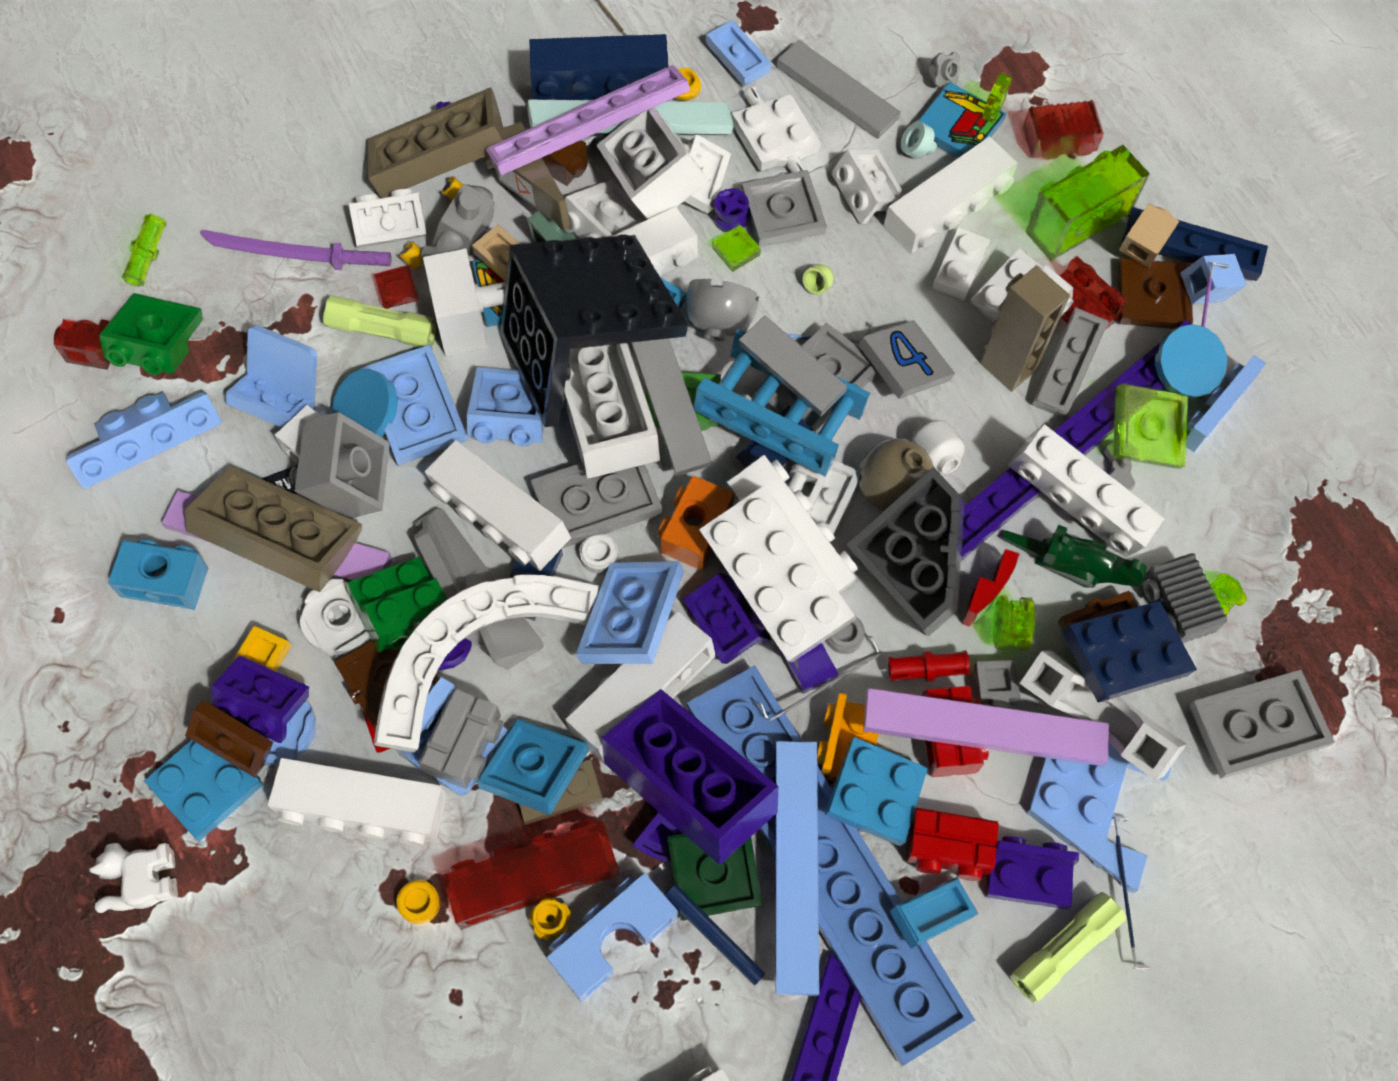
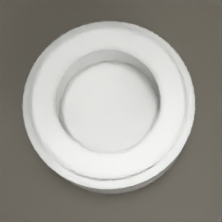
(598, 553)

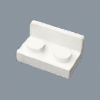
(713, 164)
(866, 182)
(387, 218)

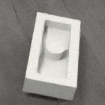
(961, 264)

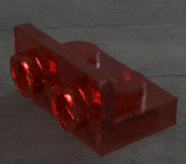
(1092, 293)

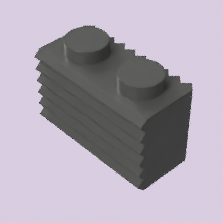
(1185, 597)

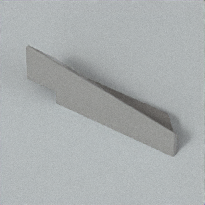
(460, 568)

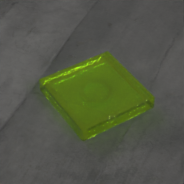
(1150, 426)

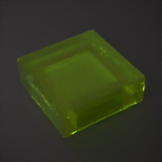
(997, 97)
(736, 248)

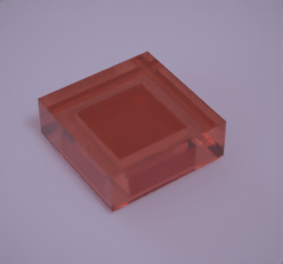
(396, 287)

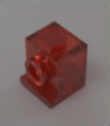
(81, 343)

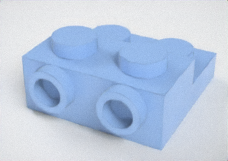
(502, 409)

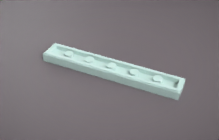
(681, 116)

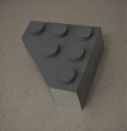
(918, 550)

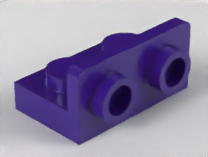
(726, 617)
(259, 697)
(1032, 873)

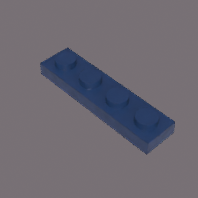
(1193, 242)

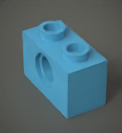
(176, 587)

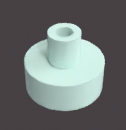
(918, 140)

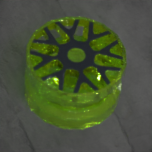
(1014, 623)

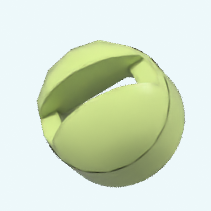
(813, 275)

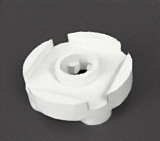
(317, 618)

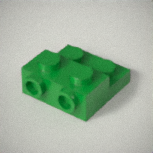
(150, 334)
(395, 602)

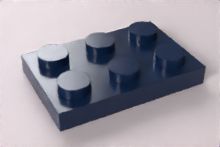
(1128, 651)

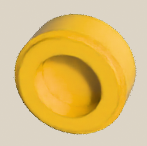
(418, 902)

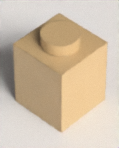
(1149, 235)

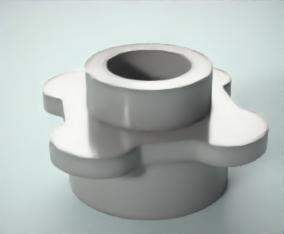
(944, 68)

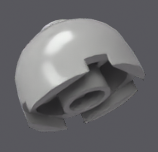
(720, 308)

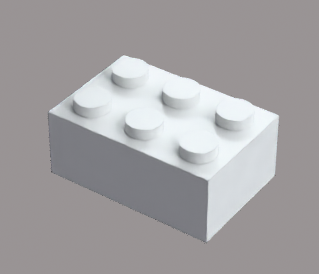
(651, 163)

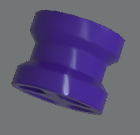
(725, 203)

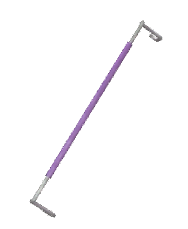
(1208, 290)

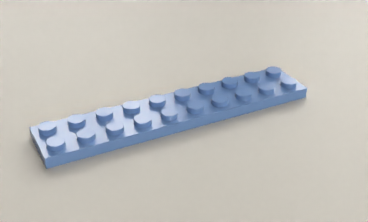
(898, 985)

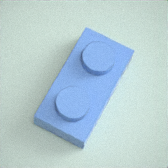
(738, 53)

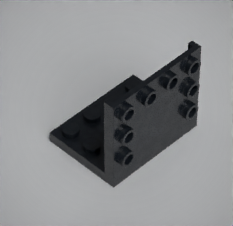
(579, 298)

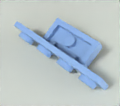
(140, 434)

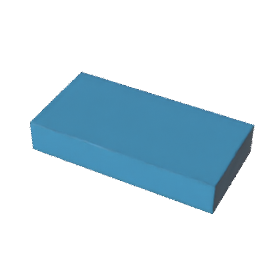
(933, 912)

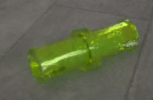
(144, 250)

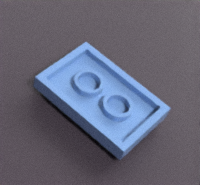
(425, 410)
(630, 613)

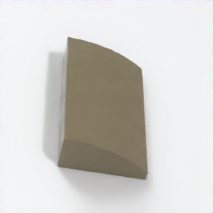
(434, 143)
(272, 527)

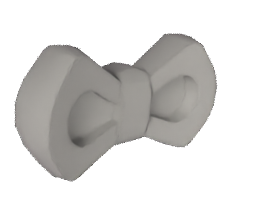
(1120, 468)

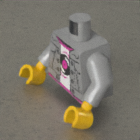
(460, 225)

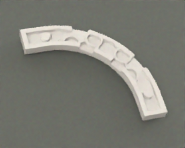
(451, 622)

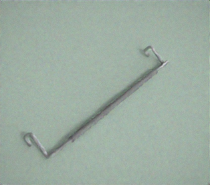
(823, 687)

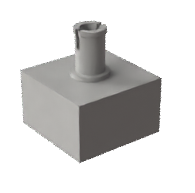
(341, 466)

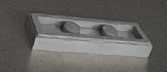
(1070, 363)
(792, 365)

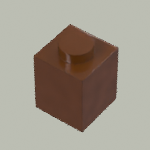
(567, 162)

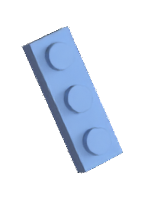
(1222, 401)

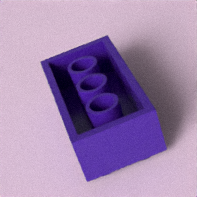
(690, 776)

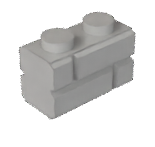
(461, 739)

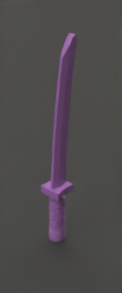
(334, 255)

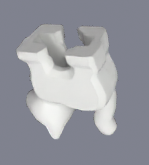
(139, 876)

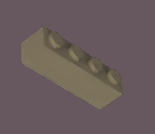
(1023, 327)

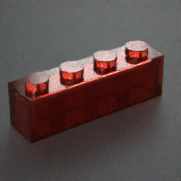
(530, 874)

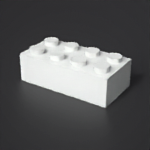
(609, 411)
(777, 574)

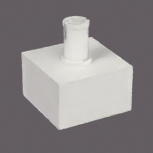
(459, 301)

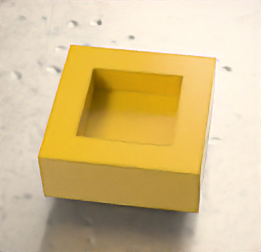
(264, 648)

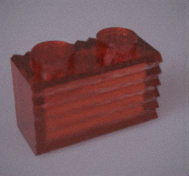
(1063, 129)

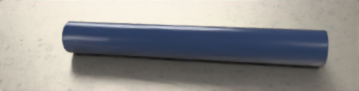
(714, 934)

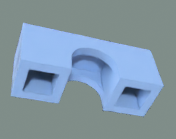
(636, 908)

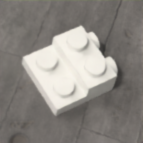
(602, 211)
(993, 292)

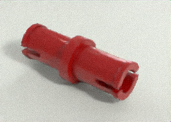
(928, 666)

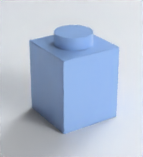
(1224, 281)

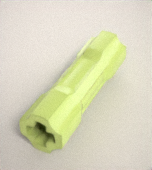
(358, 317)
(1048, 965)

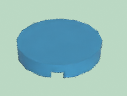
(1191, 361)
(367, 400)

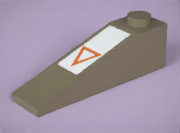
(534, 184)

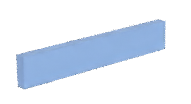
(796, 870)

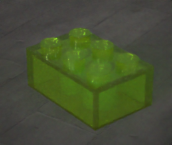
(1086, 201)

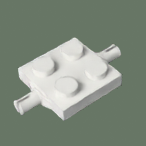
(775, 132)

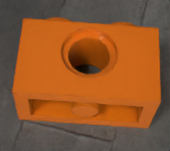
(696, 500)

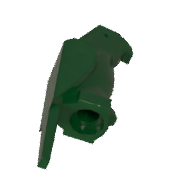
(1079, 559)

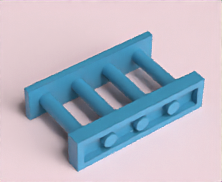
(769, 428)

